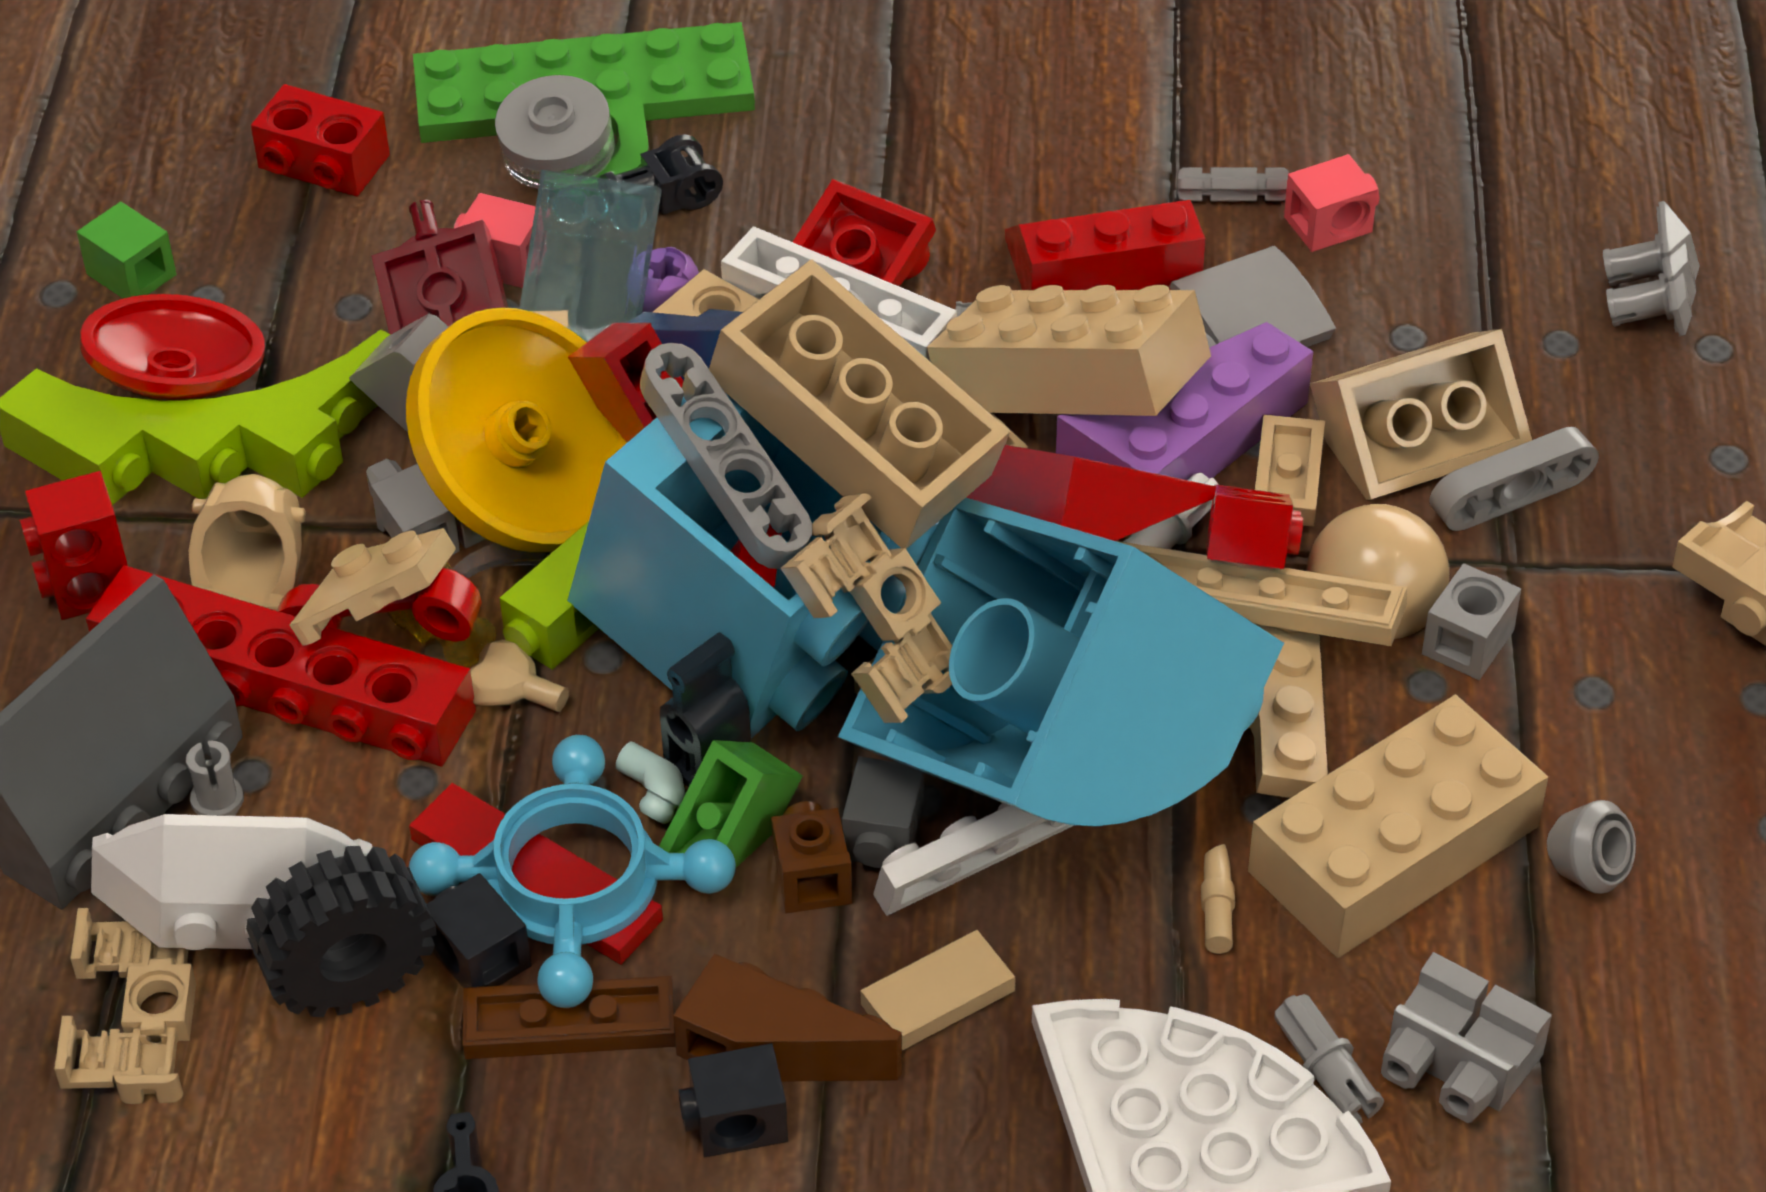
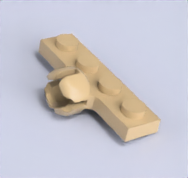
(1291, 718)

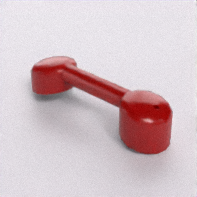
(444, 608)

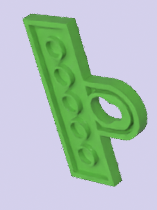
(639, 73)

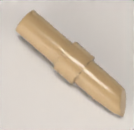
(1218, 900)

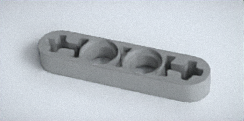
(733, 451)

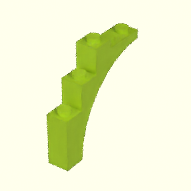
(278, 431)

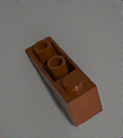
(812, 1038)

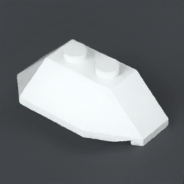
(199, 875)

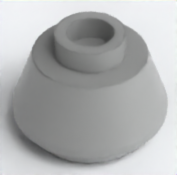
(1593, 846)

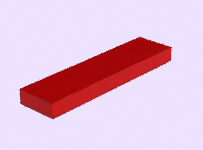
(539, 866)

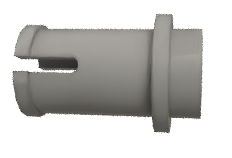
(214, 786)

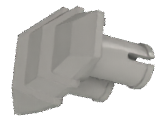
(1670, 257)

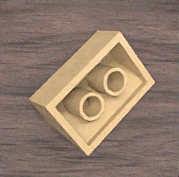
(1423, 412)

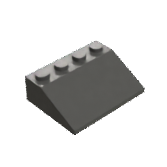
(106, 740)

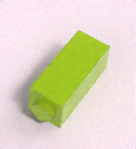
(538, 610)

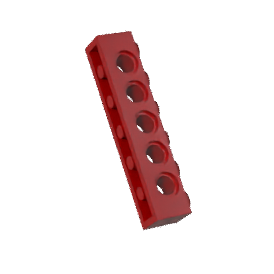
(334, 684)

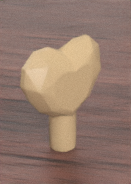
(509, 675)

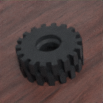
(340, 931)

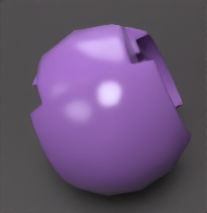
(667, 274)

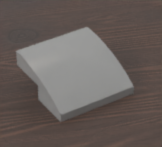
(1258, 291)

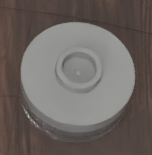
(554, 127)

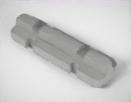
(1232, 184)

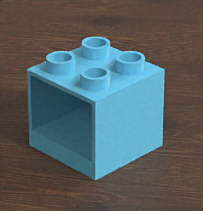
(665, 579)

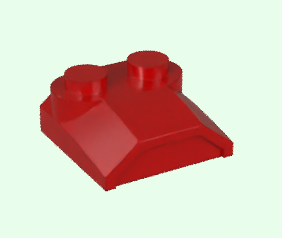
(868, 233)

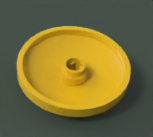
(509, 428)

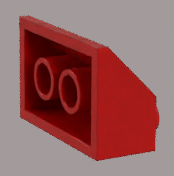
(1109, 248)

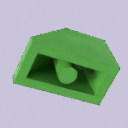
(732, 799)

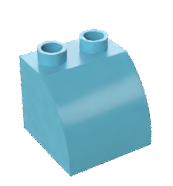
(1074, 672)

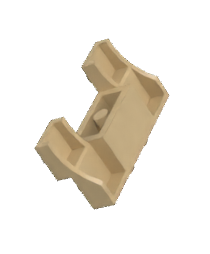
(1731, 563)

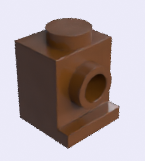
(811, 845)

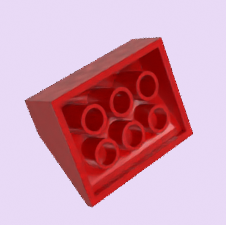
(1087, 493)

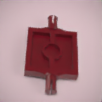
(438, 272)

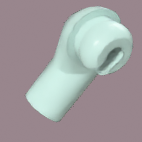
(658, 776)

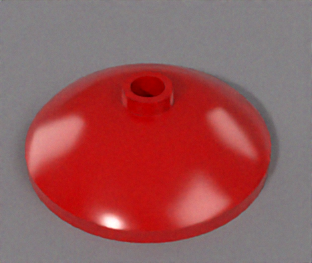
(172, 346)

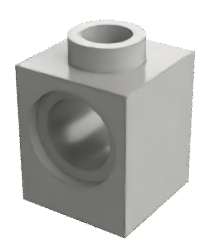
(1471, 621)

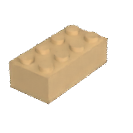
(1074, 349)
(857, 403)
(1396, 825)

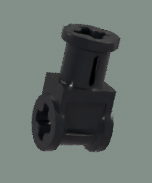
(675, 174)

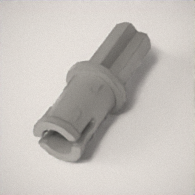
(1327, 1057)

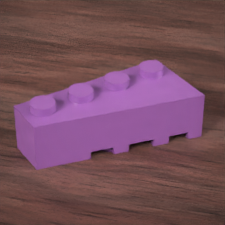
(1209, 418)

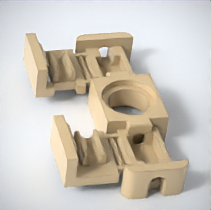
(838, 563)
(129, 1056)

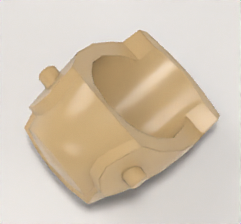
(247, 540)

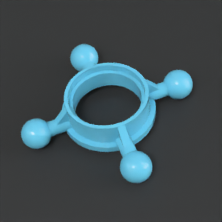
(568, 923)

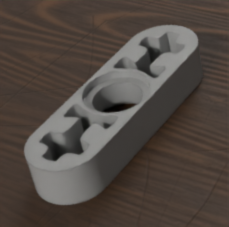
(1513, 478)

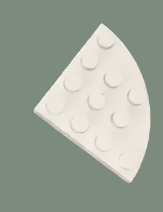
(1194, 1106)

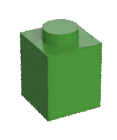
(126, 252)

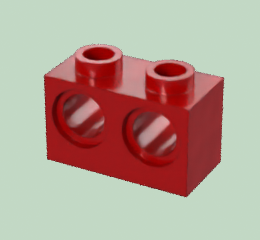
(320, 140)
(1253, 527)
(78, 540)

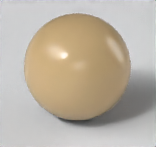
(1388, 548)

